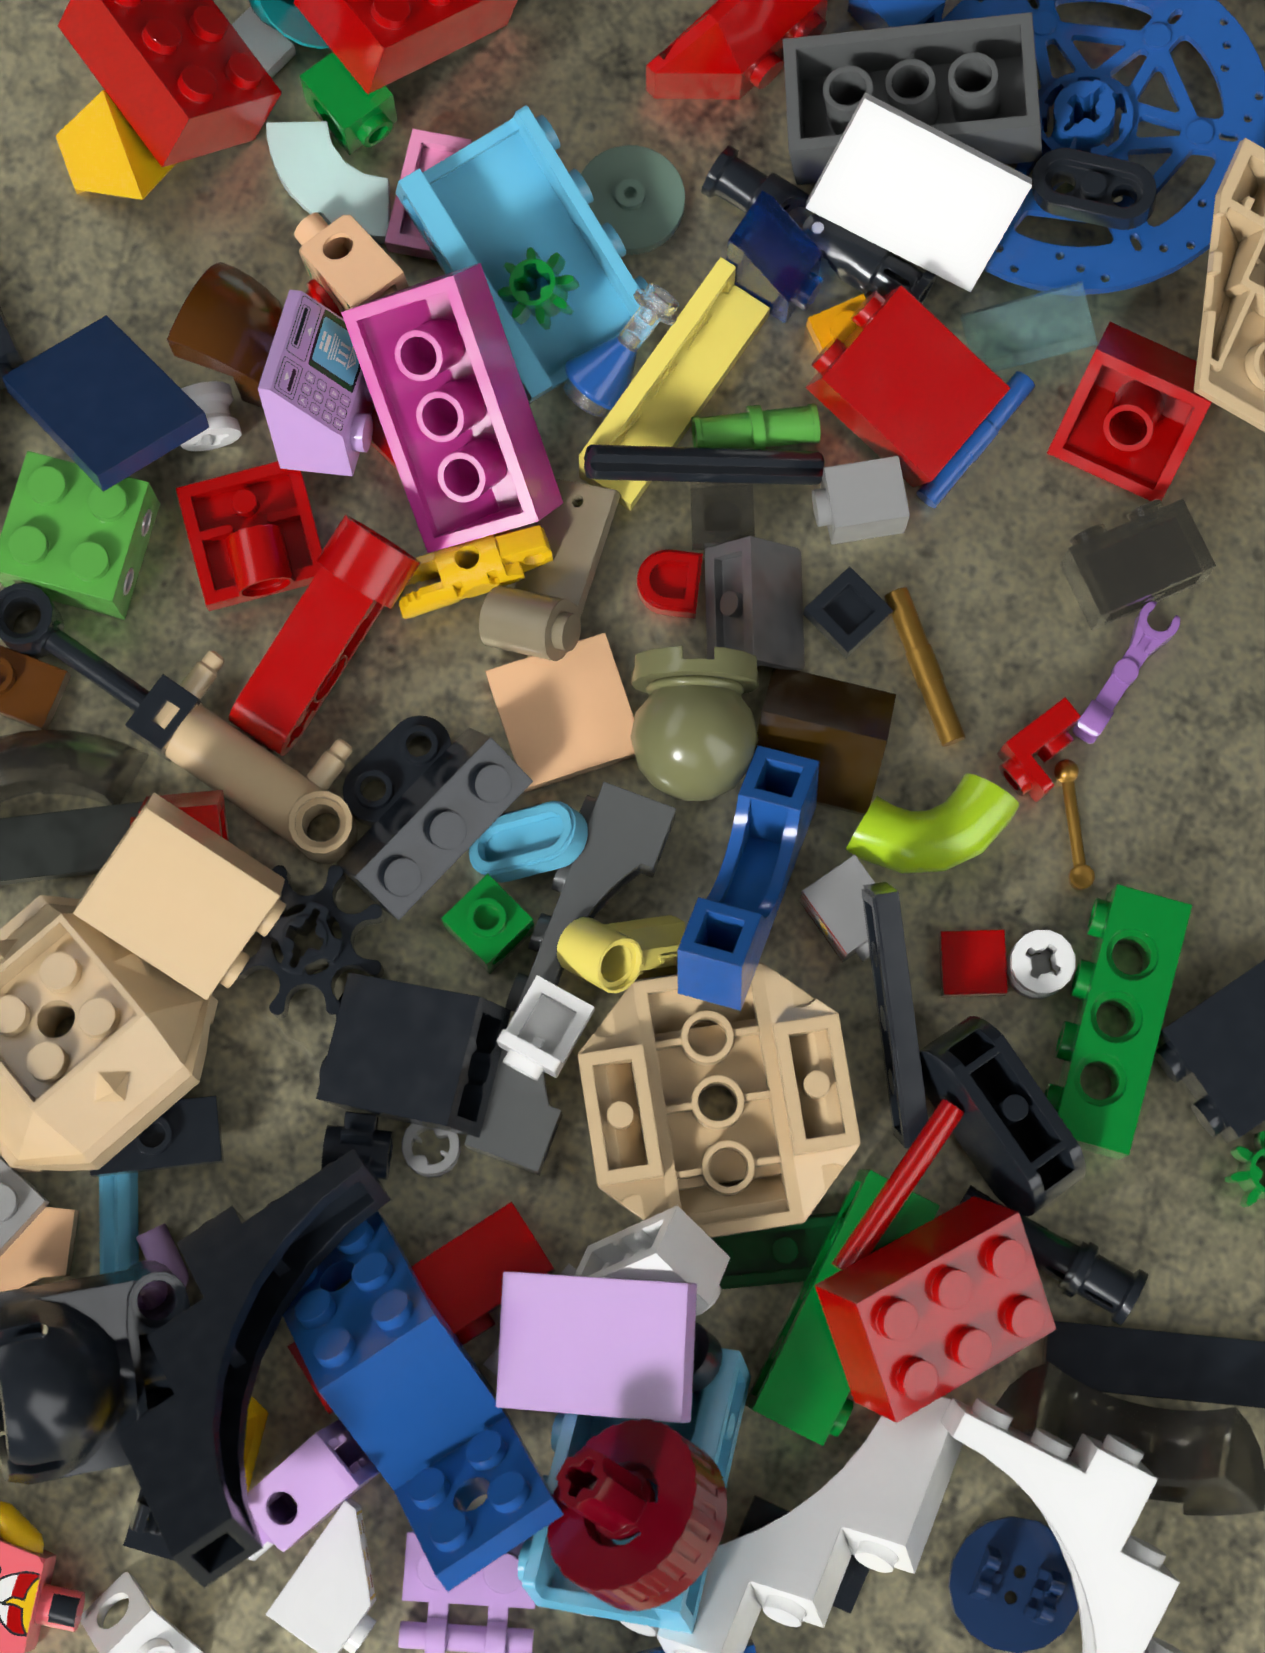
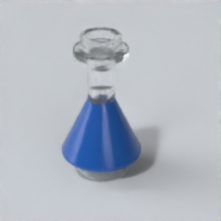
(606, 370)

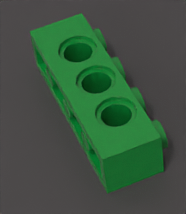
(1157, 931)

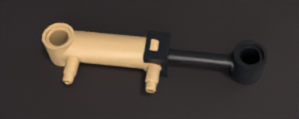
(195, 738)

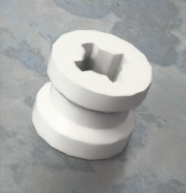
(214, 400)
(1032, 974)

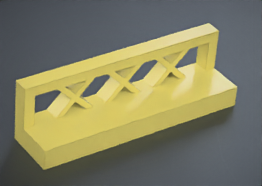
(681, 373)

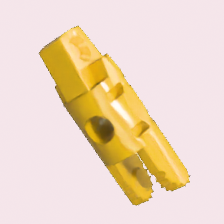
(475, 568)

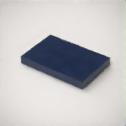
(105, 402)

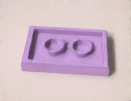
(597, 1346)

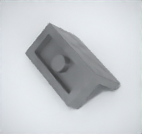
(755, 601)

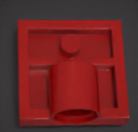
(250, 534)

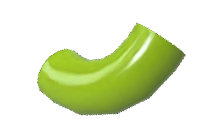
(938, 836)

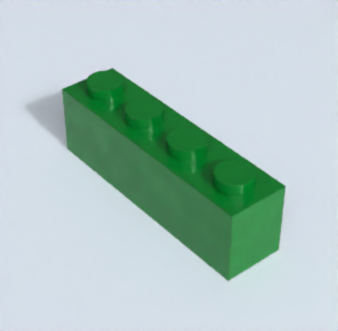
(803, 1375)

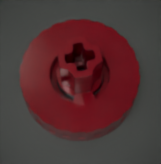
(610, 1497)

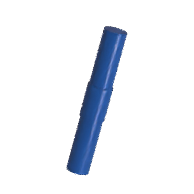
(934, 491)

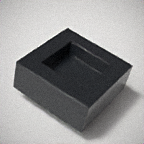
(848, 612)

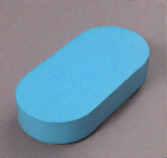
(530, 842)

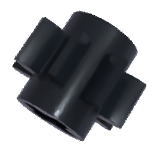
(362, 1134)

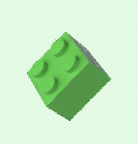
(74, 537)

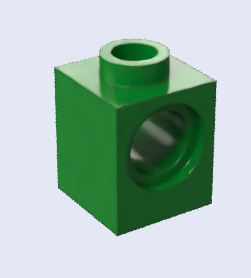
(349, 111)
(488, 923)

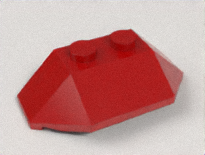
(732, 48)

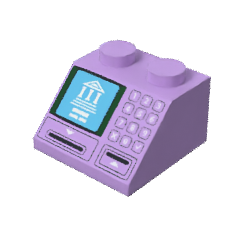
(315, 391)

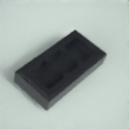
(179, 1138)

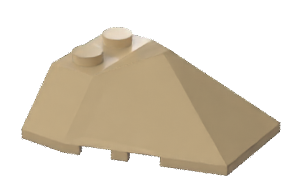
(1233, 314)

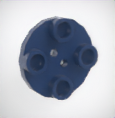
(984, 1573)

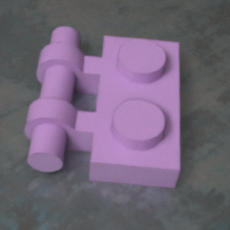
(491, 1587)

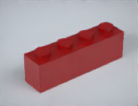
(467, 1275)

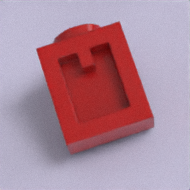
(1044, 738)

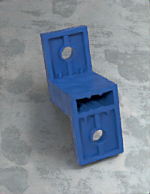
(417, 1405)

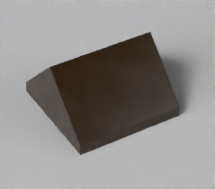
(830, 723)

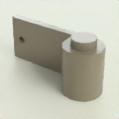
(546, 607)

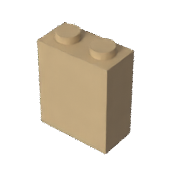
(182, 898)

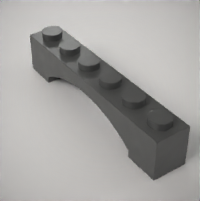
(622, 842)

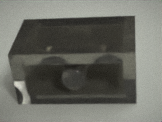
(1136, 562)

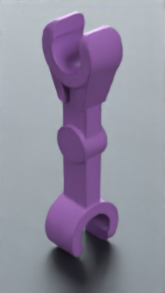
(1123, 674)

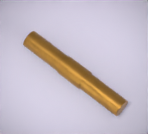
(925, 667)

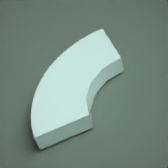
(323, 180)

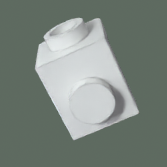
(544, 1029)

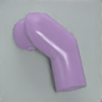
(159, 1246)

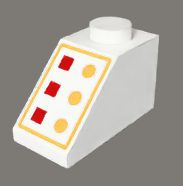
(331, 1588)

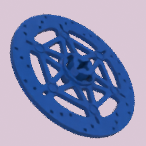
(1096, 96)

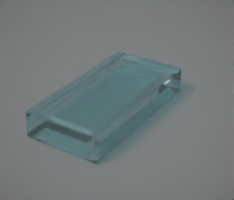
(1031, 327)

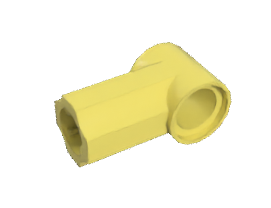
(620, 952)

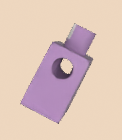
(318, 1477)

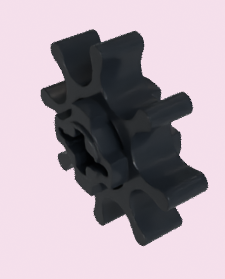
(334, 953)

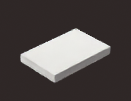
(918, 192)

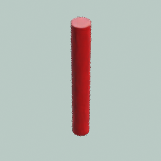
(900, 1185)

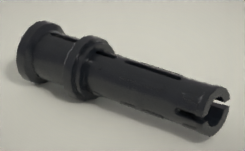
(1080, 1267)

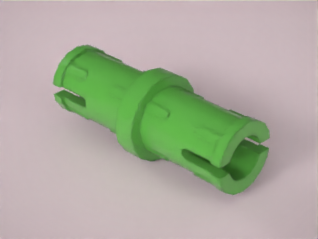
(757, 428)

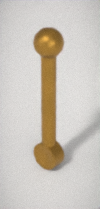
(1081, 875)

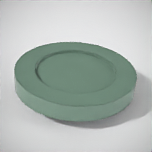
(637, 195)

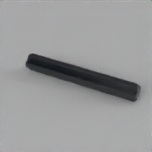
(703, 465)

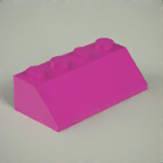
(453, 409)

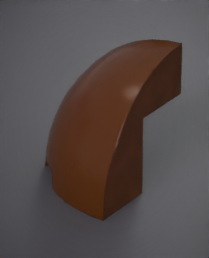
(228, 327)

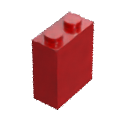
(905, 384)

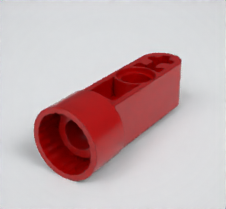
(338, 608)

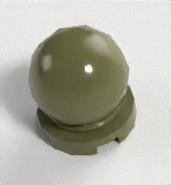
(694, 727)

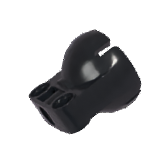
(79, 1370)

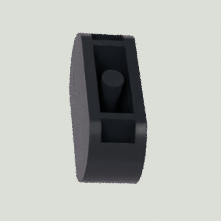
(1007, 1119)

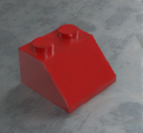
(1132, 414)

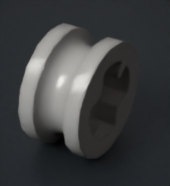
(419, 1163)

